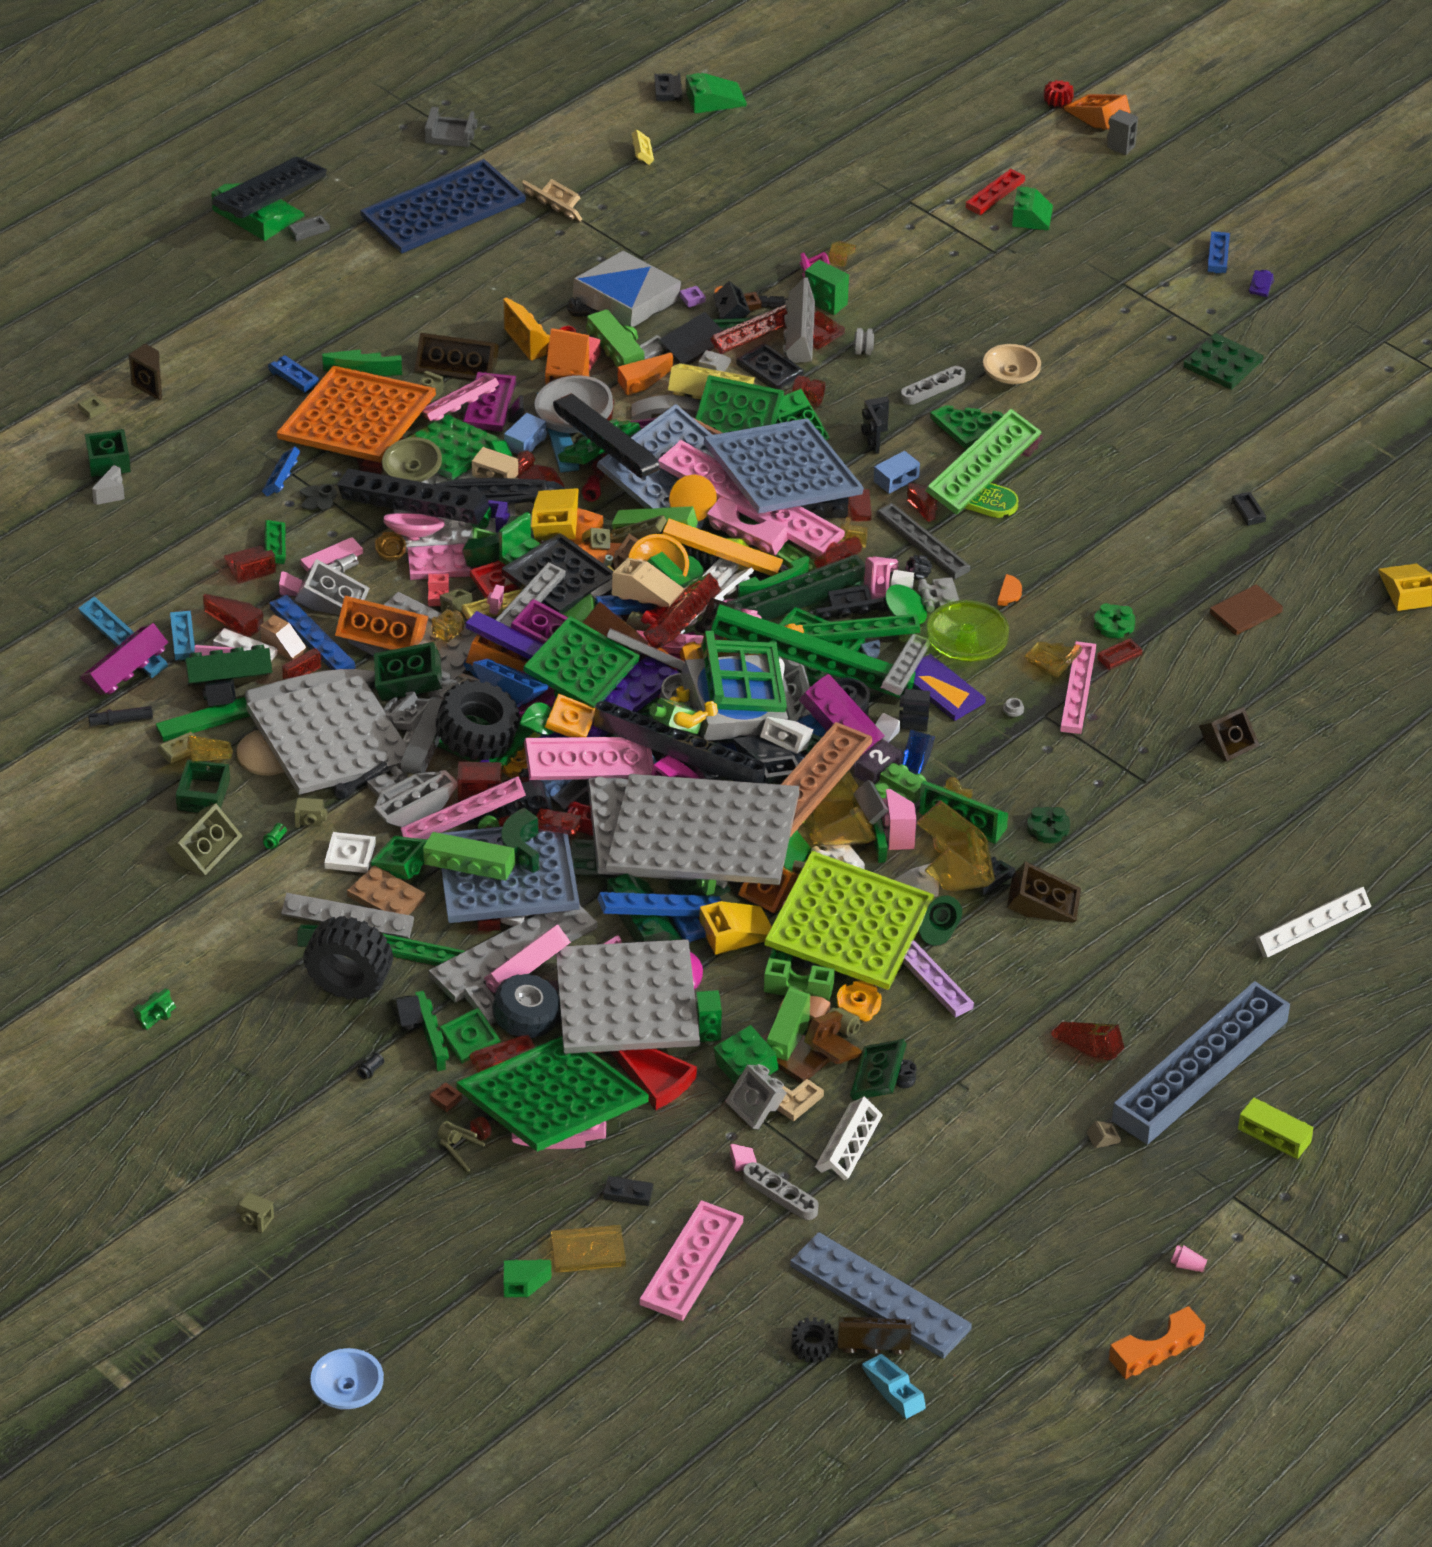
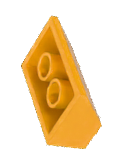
(525, 330)

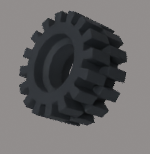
(813, 1329)

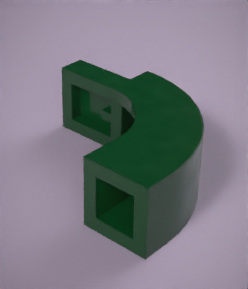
(483, 550)
(515, 832)

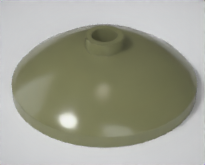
(412, 459)

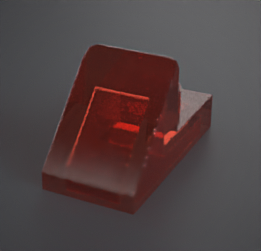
(922, 501)

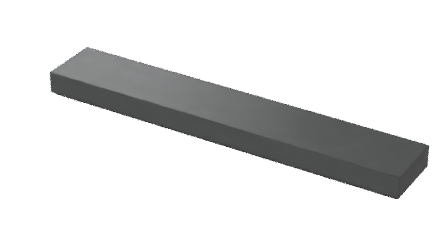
(923, 541)

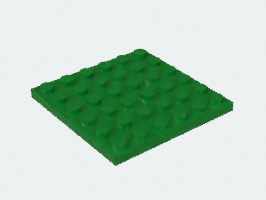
(551, 1093)

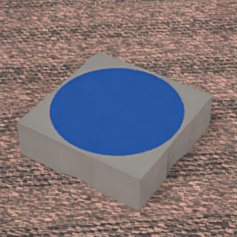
(729, 723)

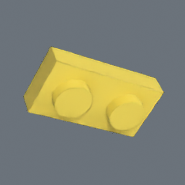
(642, 147)

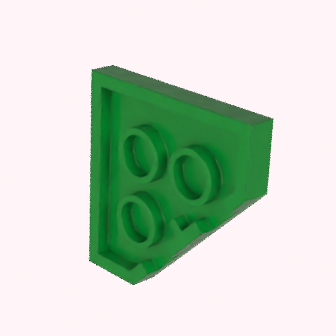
(964, 425)

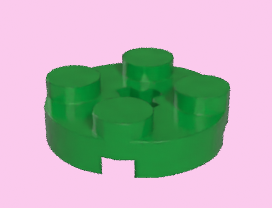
(1121, 614)

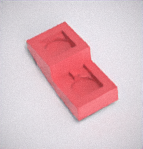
(437, 585)

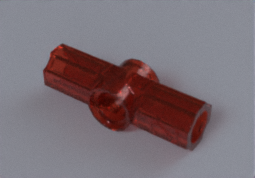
(838, 552)

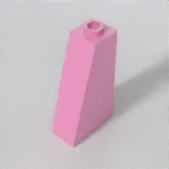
(528, 957)

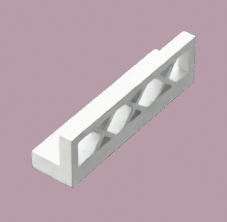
(847, 1132)

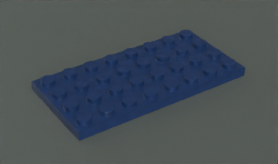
(442, 206)

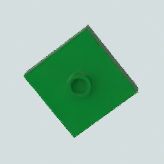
(469, 1034)

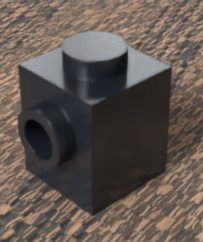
(219, 692)

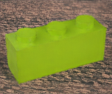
(1275, 1128)

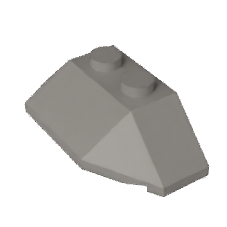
(795, 685)
(415, 797)

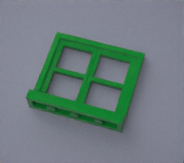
(715, 675)

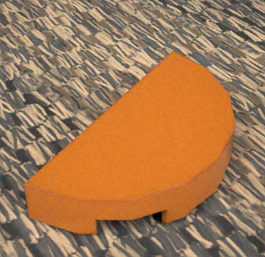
(1010, 591)

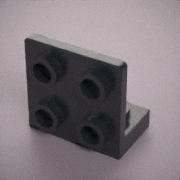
(875, 421)

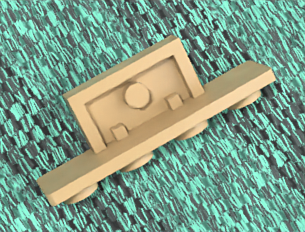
(557, 196)

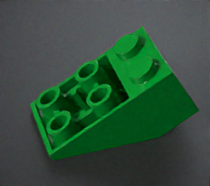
(797, 407)

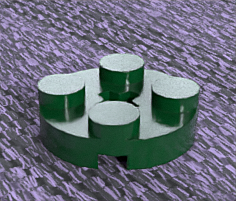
(1038, 822)

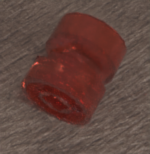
(813, 390)

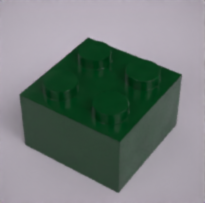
(106, 450)

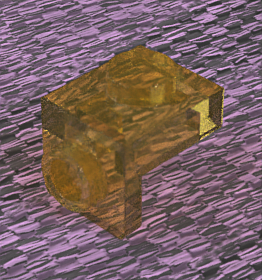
(857, 531)

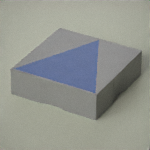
(627, 288)

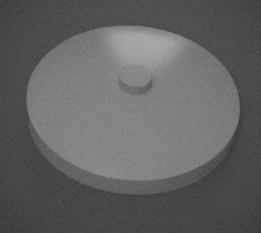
(586, 388)

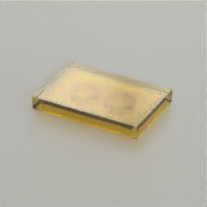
(588, 1248)

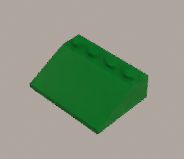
(265, 221)

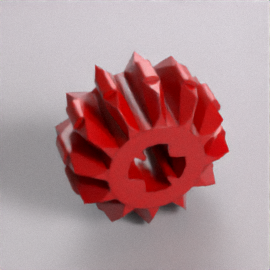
(1058, 93)

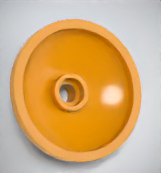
(657, 543)

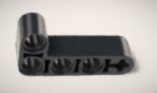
(535, 798)

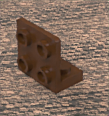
(824, 1039)

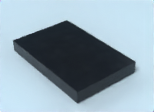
(691, 339)
(769, 366)

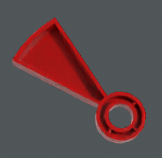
(656, 1073)

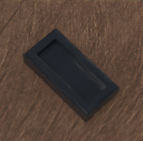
(1249, 508)

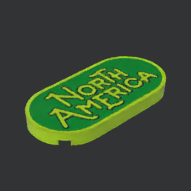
(995, 501)

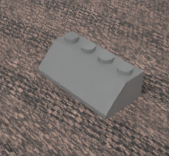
(799, 323)

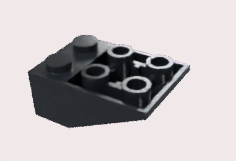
(778, 760)

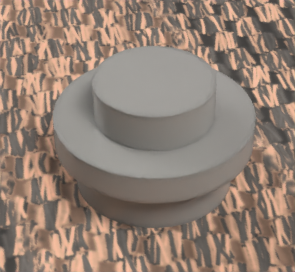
(1013, 707)

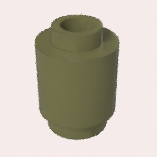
(849, 1022)

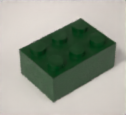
(407, 670)

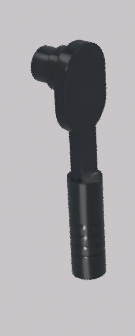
(344, 790)

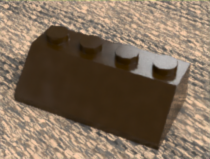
(455, 356)

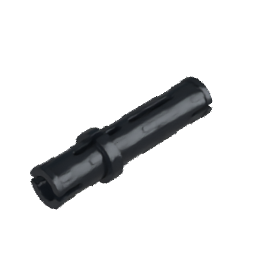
(118, 716)

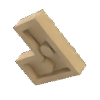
(800, 1099)

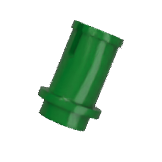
(272, 839)

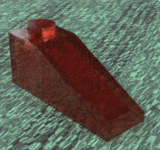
(234, 614)
(1091, 1038)

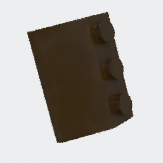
(874, 1334)

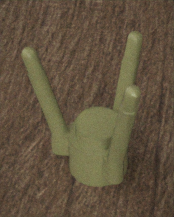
(451, 1133)

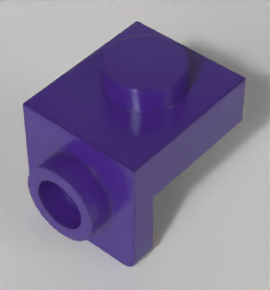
(1261, 283)
(499, 513)

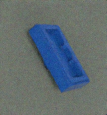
(688, 927)

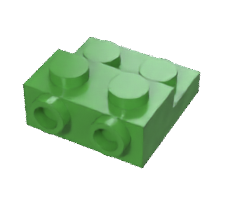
(900, 781)

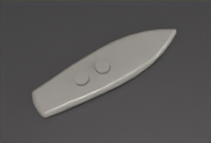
(306, 681)

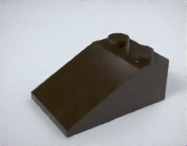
(1043, 895)

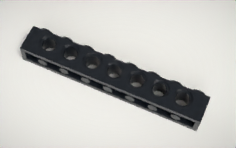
(413, 496)

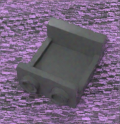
(449, 130)

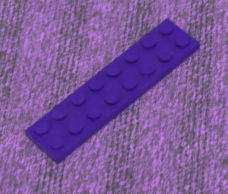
(634, 690)

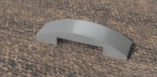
(659, 404)

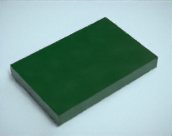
(878, 1069)

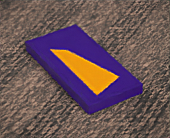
(947, 689)

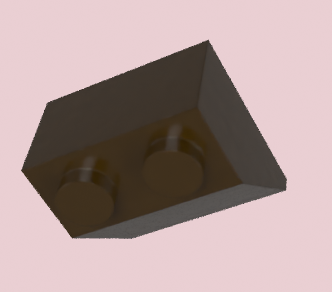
(146, 370)
(1229, 734)

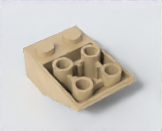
(644, 583)

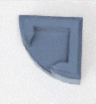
(871, 648)

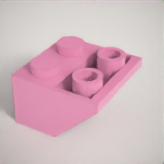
(899, 821)

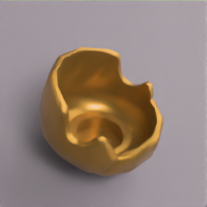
(387, 546)

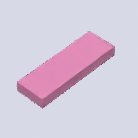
(333, 552)

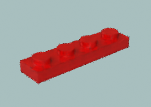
(995, 191)

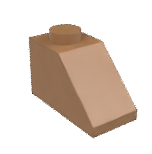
(282, 636)

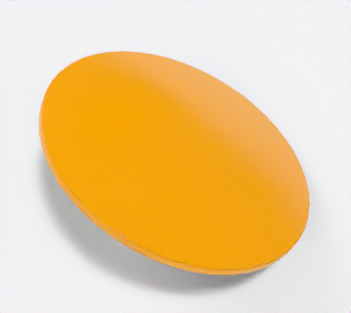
(695, 492)

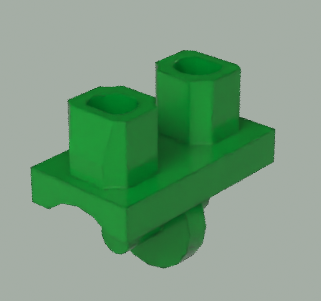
(156, 1008)

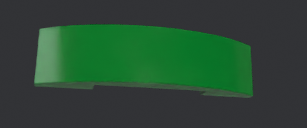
(752, 585)

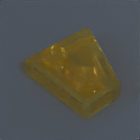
(1053, 657)
(208, 749)

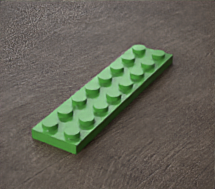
(983, 461)

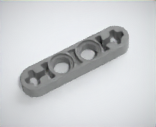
(952, 377)
(783, 1188)

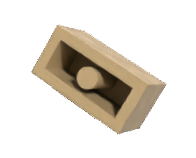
(494, 465)

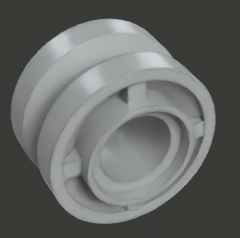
(864, 341)

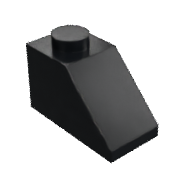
(407, 1011)

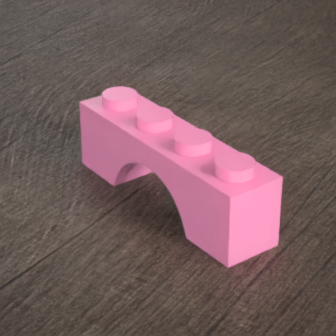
(766, 536)

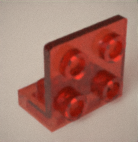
(251, 563)

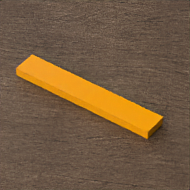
(723, 548)

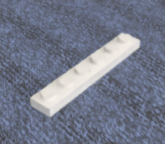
(1313, 922)

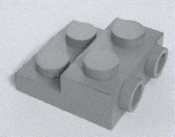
(755, 1095)

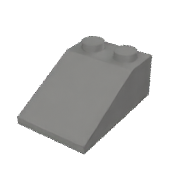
(326, 587)

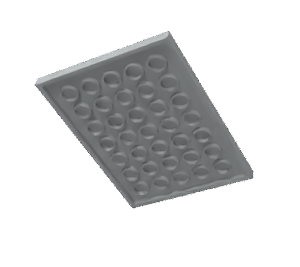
(703, 829)

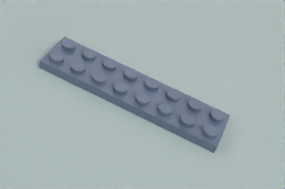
(880, 1293)

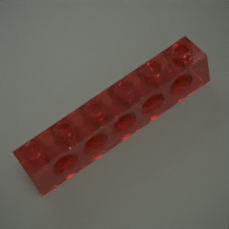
(682, 611)

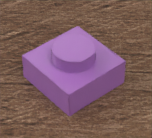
(692, 296)

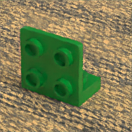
(516, 539)

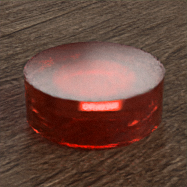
(481, 1128)

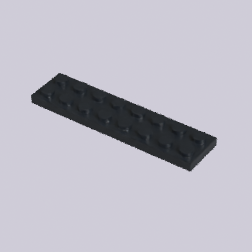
(268, 187)

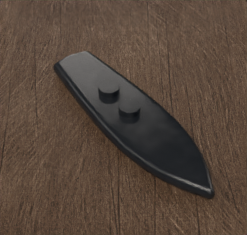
(501, 489)

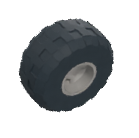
(526, 1005)

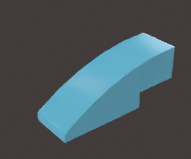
(894, 1386)

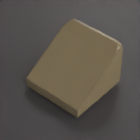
(1103, 1134)

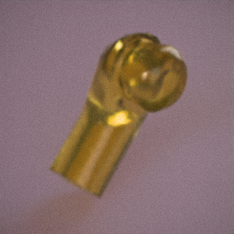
(953, 784)

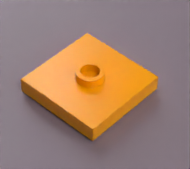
(570, 717)

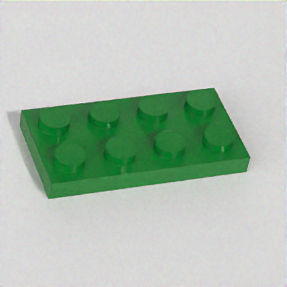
(586, 450)

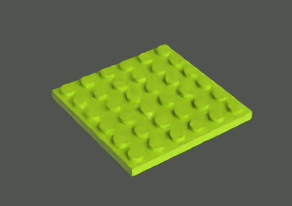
(849, 920)

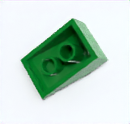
(712, 93)

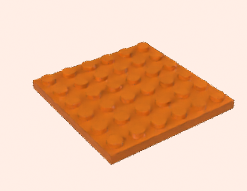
(356, 413)

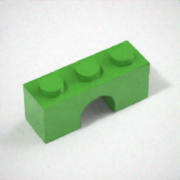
(780, 977)

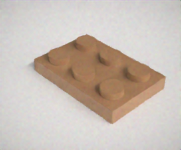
(385, 892)

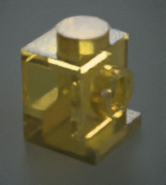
(450, 621)

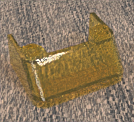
(965, 850)

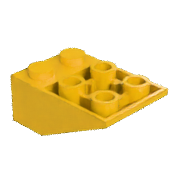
(555, 513)
(1408, 586)
(733, 925)

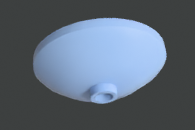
(345, 1370)

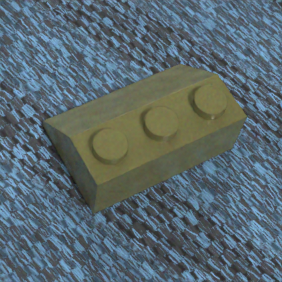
(204, 840)

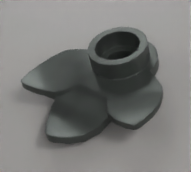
(318, 497)

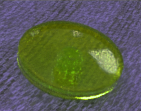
(968, 630)

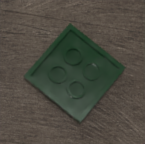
(1223, 361)

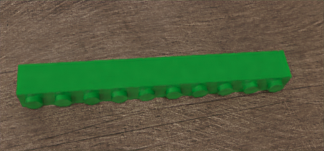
(804, 648)

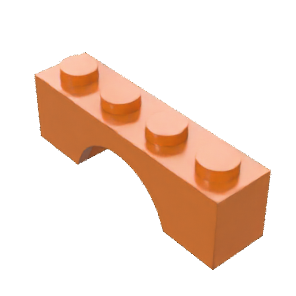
(1135, 1355)

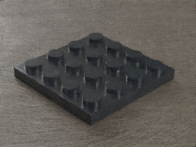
(582, 570)

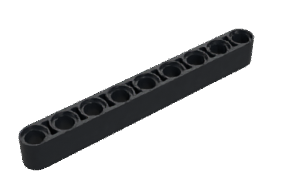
(606, 435)
(678, 743)

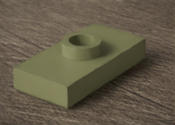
(175, 748)

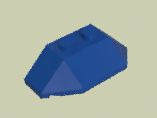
(517, 684)

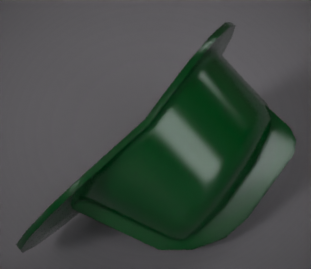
(940, 920)

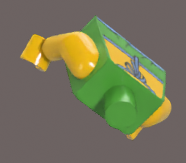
(680, 715)

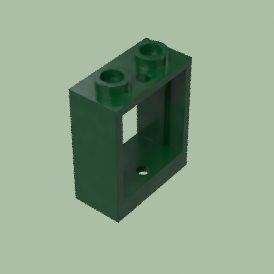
(196, 801)

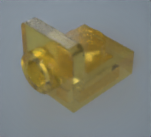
(840, 252)

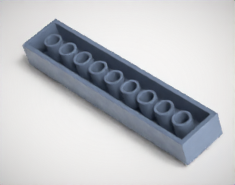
(1200, 1062)

